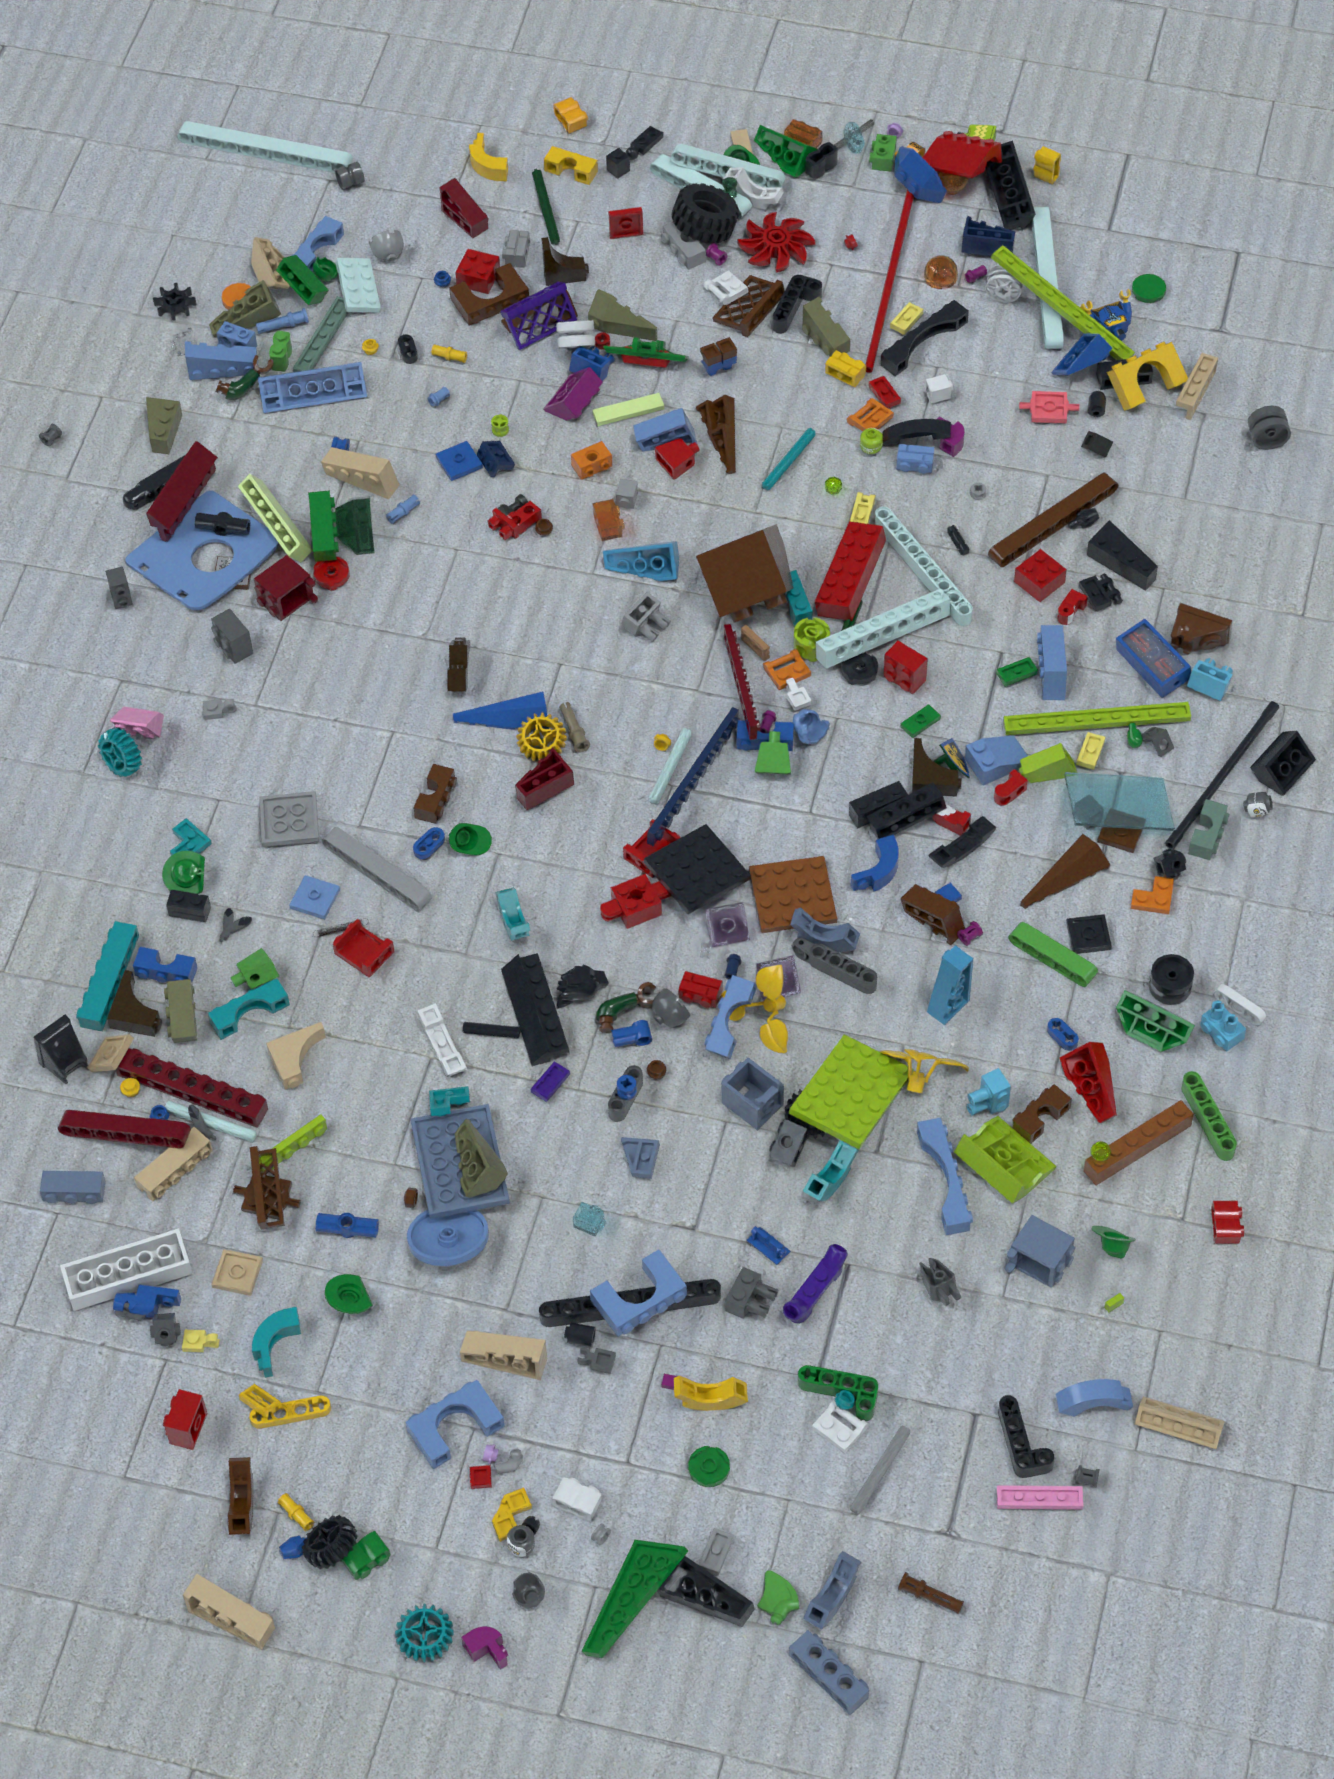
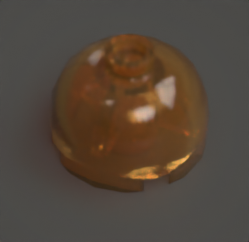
(952, 182)
(941, 272)

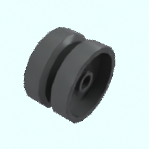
(1269, 427)

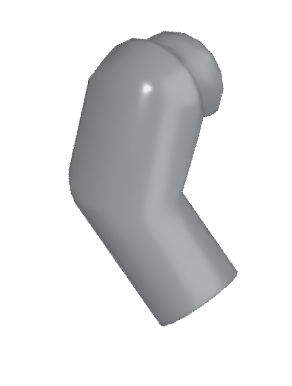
(512, 1463)

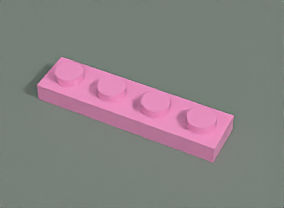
(1040, 1497)

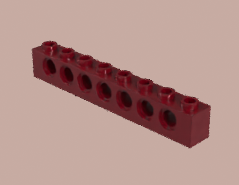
(197, 1095)

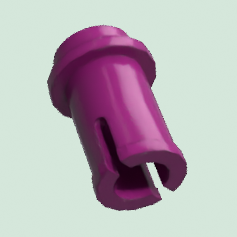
(972, 275)
(767, 721)

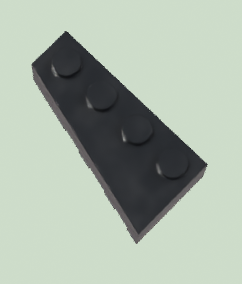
(1122, 556)
(704, 1592)

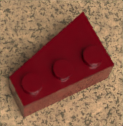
(462, 208)

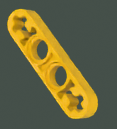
(291, 1416)

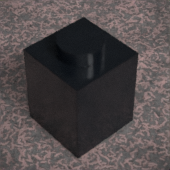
(618, 163)

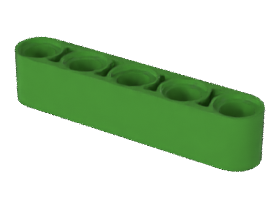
(1053, 954)
(1208, 1124)

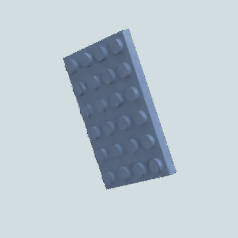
(439, 1161)

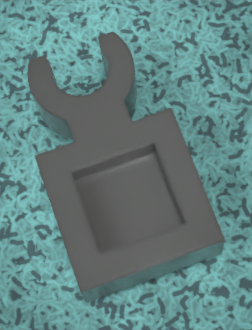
(600, 1360)

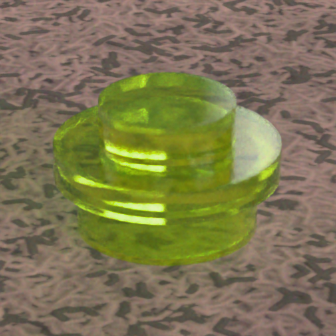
(1100, 1151)

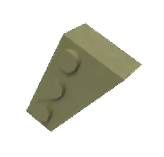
(822, 328)

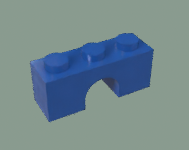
(746, 744)
(148, 966)

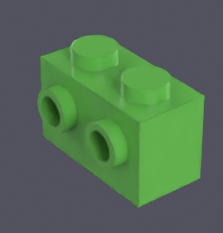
(884, 152)

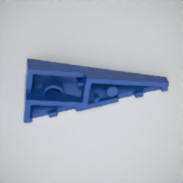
(507, 713)

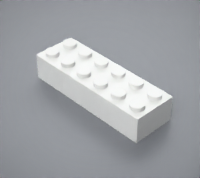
(125, 1268)

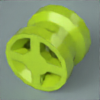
(500, 425)

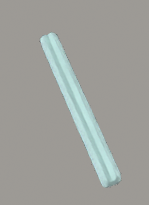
(670, 766)
(213, 1122)

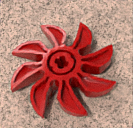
(776, 242)

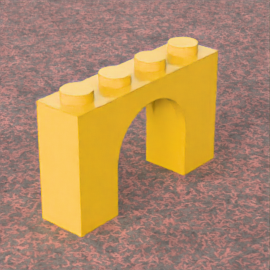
(1125, 376)

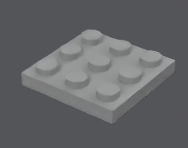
(289, 819)

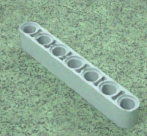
(721, 161)
(683, 176)

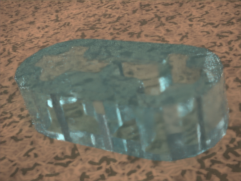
(853, 137)

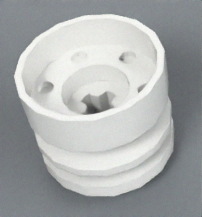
(1002, 285)

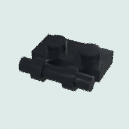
(1097, 595)

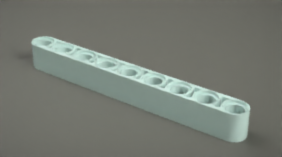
(923, 564)

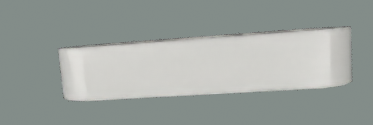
(1240, 1004)

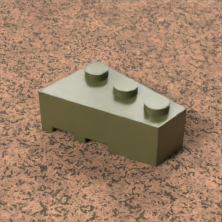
(163, 423)
(181, 1011)

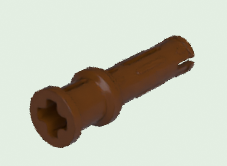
(955, 1604)

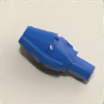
(292, 1547)

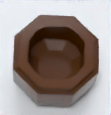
(411, 1197)

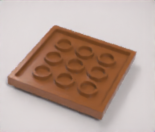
(789, 886)

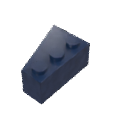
(984, 239)

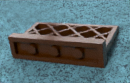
(759, 310)

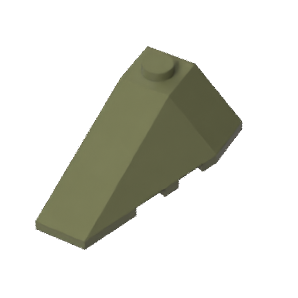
(253, 308)
(619, 320)

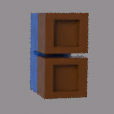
(719, 356)

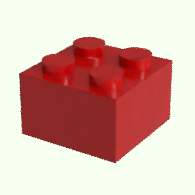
(477, 270)
(1040, 575)
(905, 667)
(185, 1419)

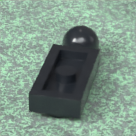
(644, 142)

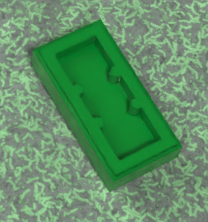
(920, 721)

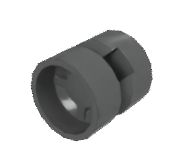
(349, 175)

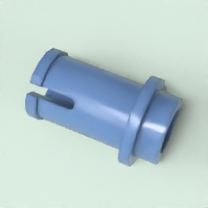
(435, 398)

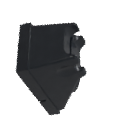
(60, 1049)

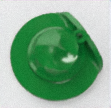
(184, 872)
(347, 1294)

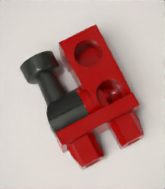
(514, 520)

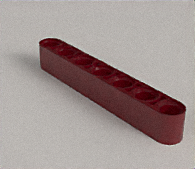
(124, 1128)

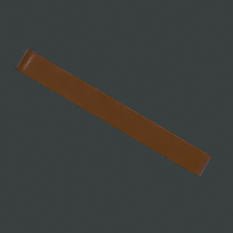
(1052, 519)

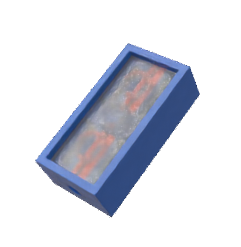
(1153, 658)

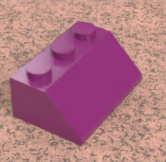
(574, 394)

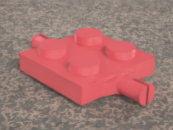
(1049, 407)

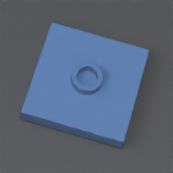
(314, 897)

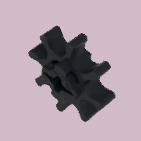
(174, 301)

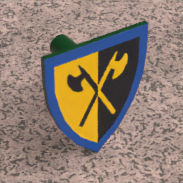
(953, 757)

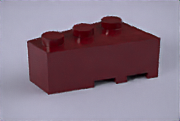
(544, 781)

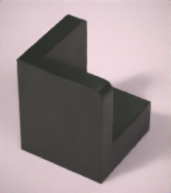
(1097, 444)

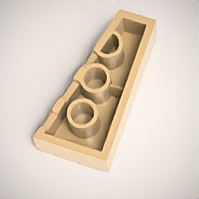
(228, 1612)

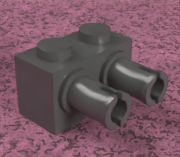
(743, 1292)

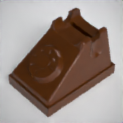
(1199, 630)

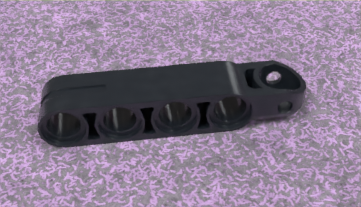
(150, 487)

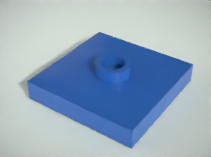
(459, 460)

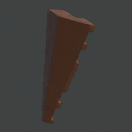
(720, 422)
(1078, 862)

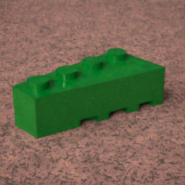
(322, 525)

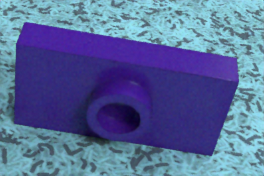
(550, 1081)

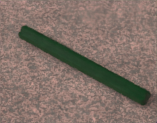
(546, 206)

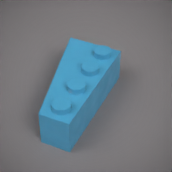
(951, 985)

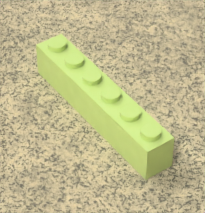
(275, 518)

